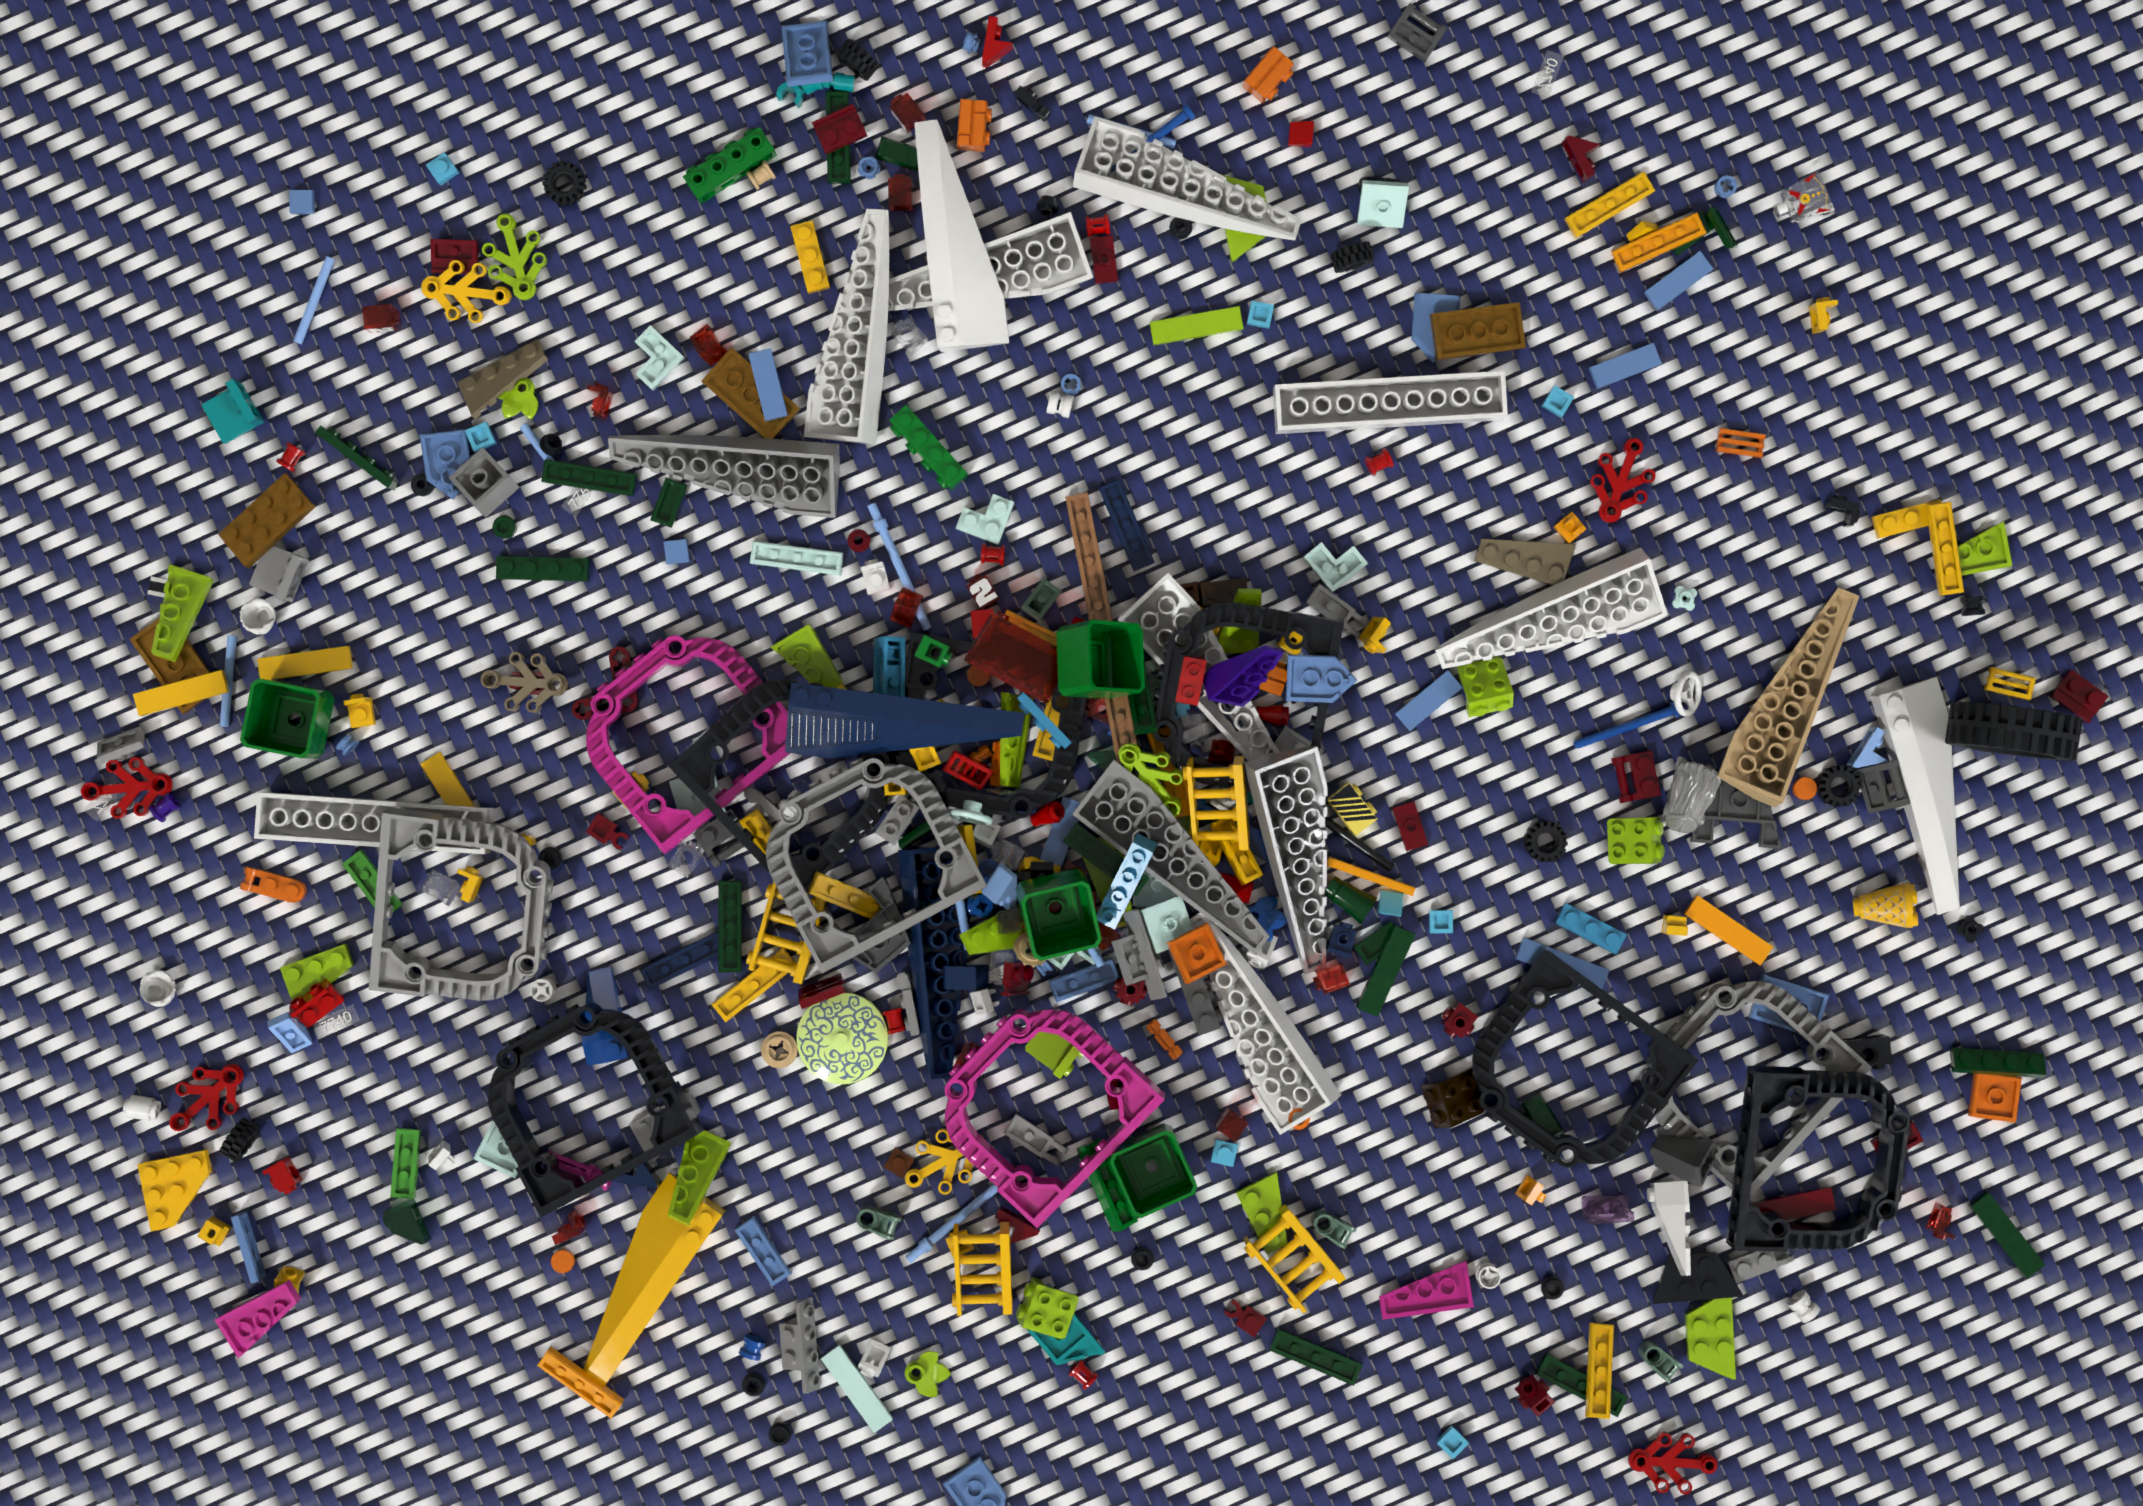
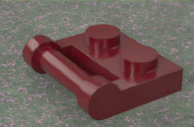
(1642, 773)

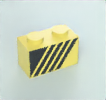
(1351, 808)

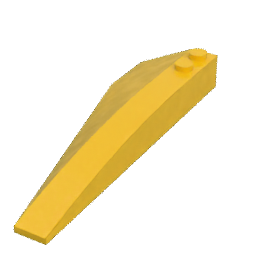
(649, 1272)

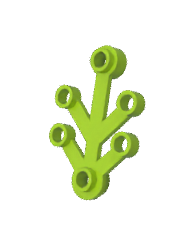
(516, 260)
(1150, 775)

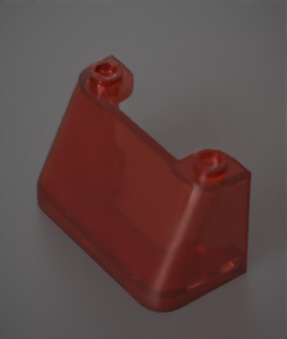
(1015, 657)

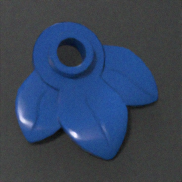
(1267, 914)

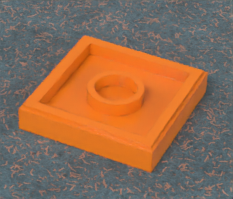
(1196, 953)
(1995, 1097)

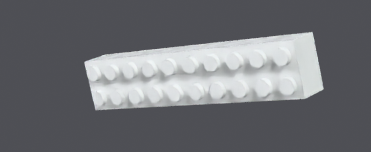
(1390, 402)
(346, 819)

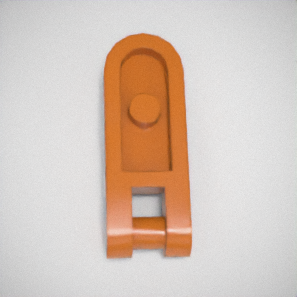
(274, 885)

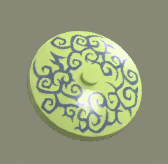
(842, 1038)

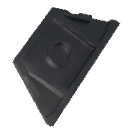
(1707, 1280)

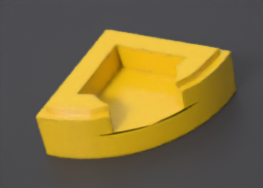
(1642, 229)

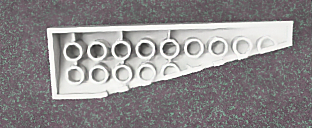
(1915, 735)

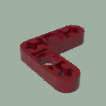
(613, 664)

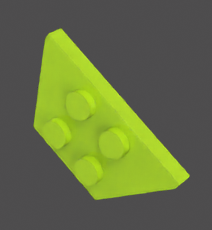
(1238, 241)
(1712, 1336)

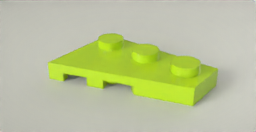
(316, 968)

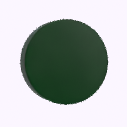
(504, 527)

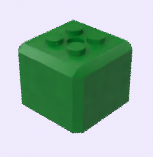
(1100, 659)
(269, 714)
(1060, 932)
(1155, 1190)

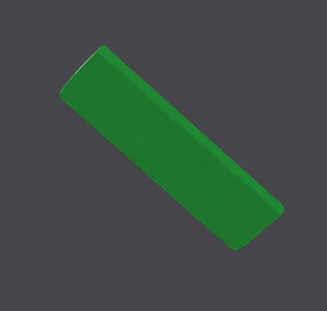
(1109, 1191)

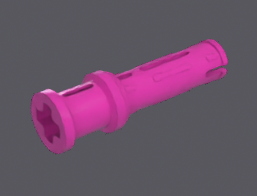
(584, 1171)

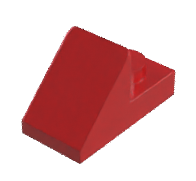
(993, 48)

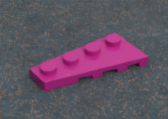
(1434, 1293)
(252, 1319)

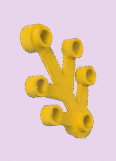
(462, 291)
(948, 1158)

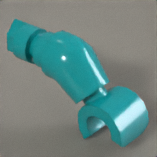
(840, 82)

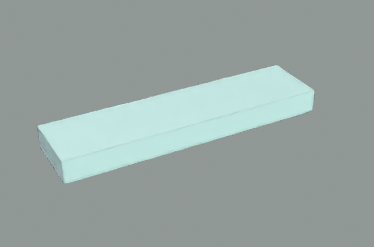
(796, 558)
(857, 1388)

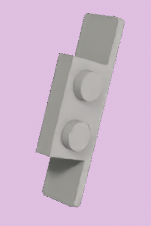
(1137, 958)
(800, 1345)

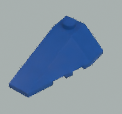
(603, 991)

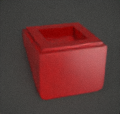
(1301, 134)

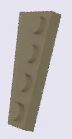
(490, 382)
(1532, 560)

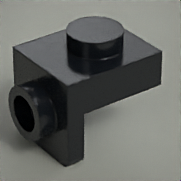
(1840, 504)

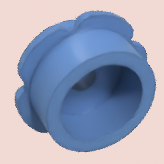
(971, 42)
(864, 163)

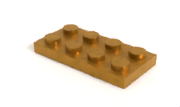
(1477, 331)
(735, 385)
(266, 520)
(187, 665)

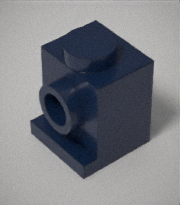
(1335, 946)

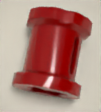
(1095, 221)
(290, 457)
(1379, 462)
(992, 554)
(894, 1020)
(1085, 1381)

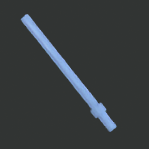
(881, 526)
(926, 1244)

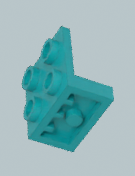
(232, 412)

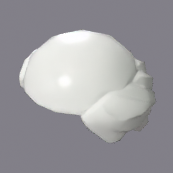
(257, 616)
(157, 988)

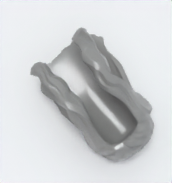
(1690, 795)

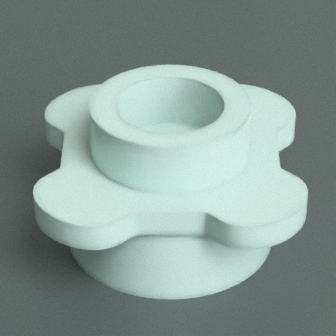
(1678, 600)

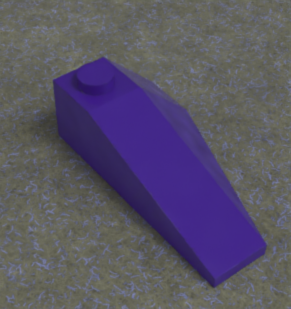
(1239, 678)

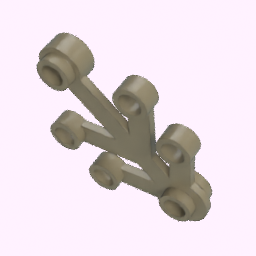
(529, 682)

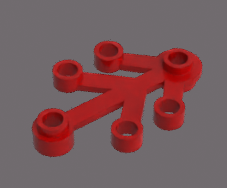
(1620, 483)
(131, 786)
(210, 1095)
(1669, 1461)

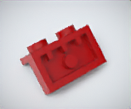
(1191, 680)
(315, 1003)

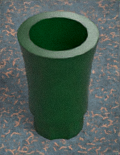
(1350, 899)

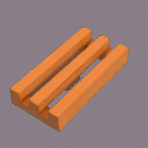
(1760, 445)

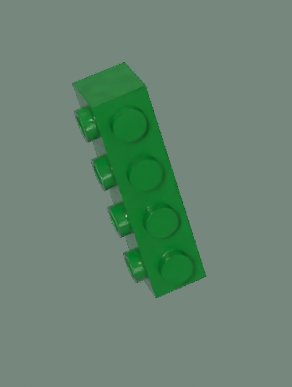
(729, 165)
(932, 452)

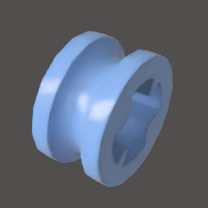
(1719, 189)
(1070, 377)
(347, 744)
(1045, 967)

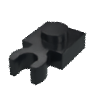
(1028, 99)

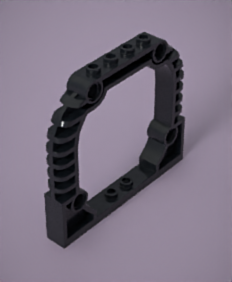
(1319, 635)
(1063, 759)
(698, 768)
(1666, 1057)
(1767, 1092)
(557, 1187)

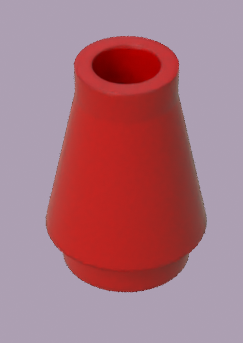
(1274, 714)
(1048, 814)

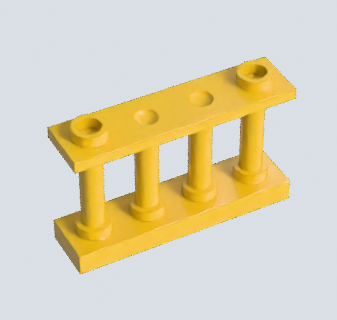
(1237, 792)
(796, 970)
(1301, 1238)
(1001, 1258)

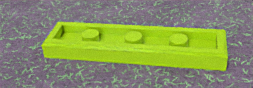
(1196, 325)

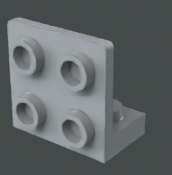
(279, 573)

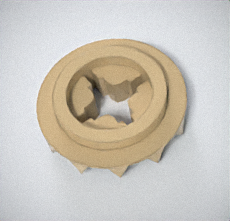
(1020, 948)
(769, 1054)

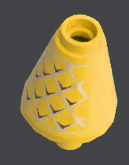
(1889, 905)

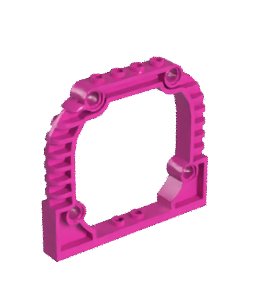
(670, 825)
(1043, 1195)

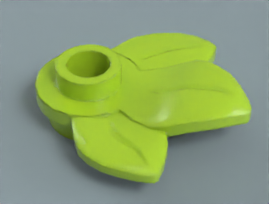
(517, 401)
(930, 1373)

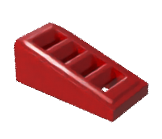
(981, 778)

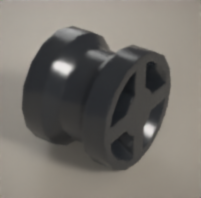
(1972, 606)

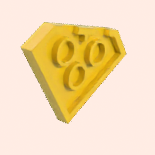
(172, 1185)

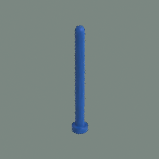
(1168, 127)
(1627, 726)

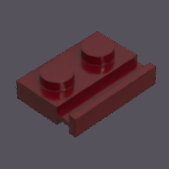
(839, 129)
(447, 250)
(2079, 696)
(1016, 978)
(821, 991)

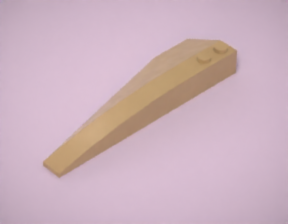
(1777, 726)

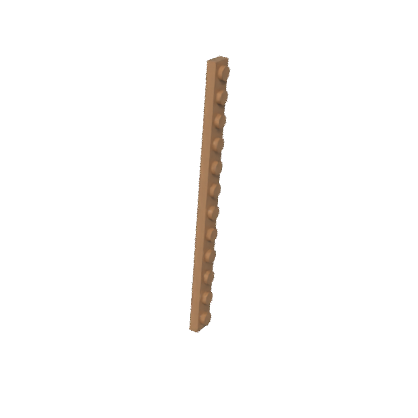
(1097, 604)

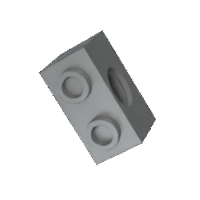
(898, 819)

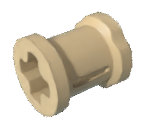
(760, 175)

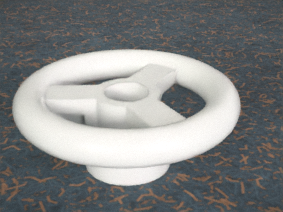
(1683, 692)

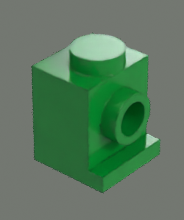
(925, 652)

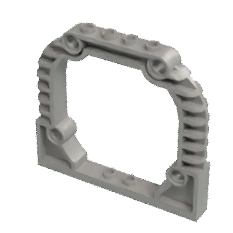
(833, 945)
(392, 967)
(1837, 1058)

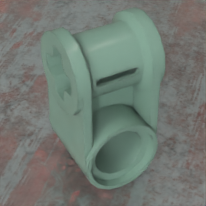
(880, 1221)
(1336, 1229)
(1662, 1362)

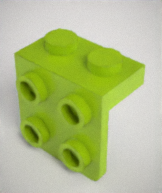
(1486, 686)
(1635, 840)
(1053, 1052)
(1046, 1309)

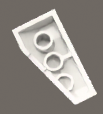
(1670, 1205)

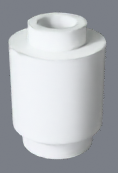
(142, 1108)

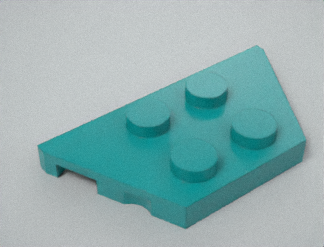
(1075, 1346)

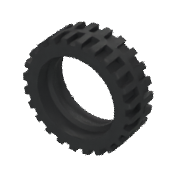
(2013, 730)

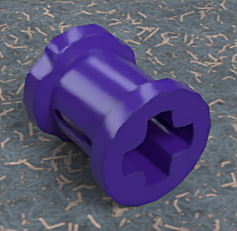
(165, 807)

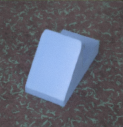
(1864, 753)
(1002, 887)
(290, 1032)

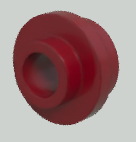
(851, 540)

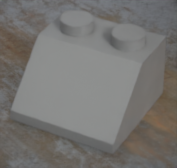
(484, 482)

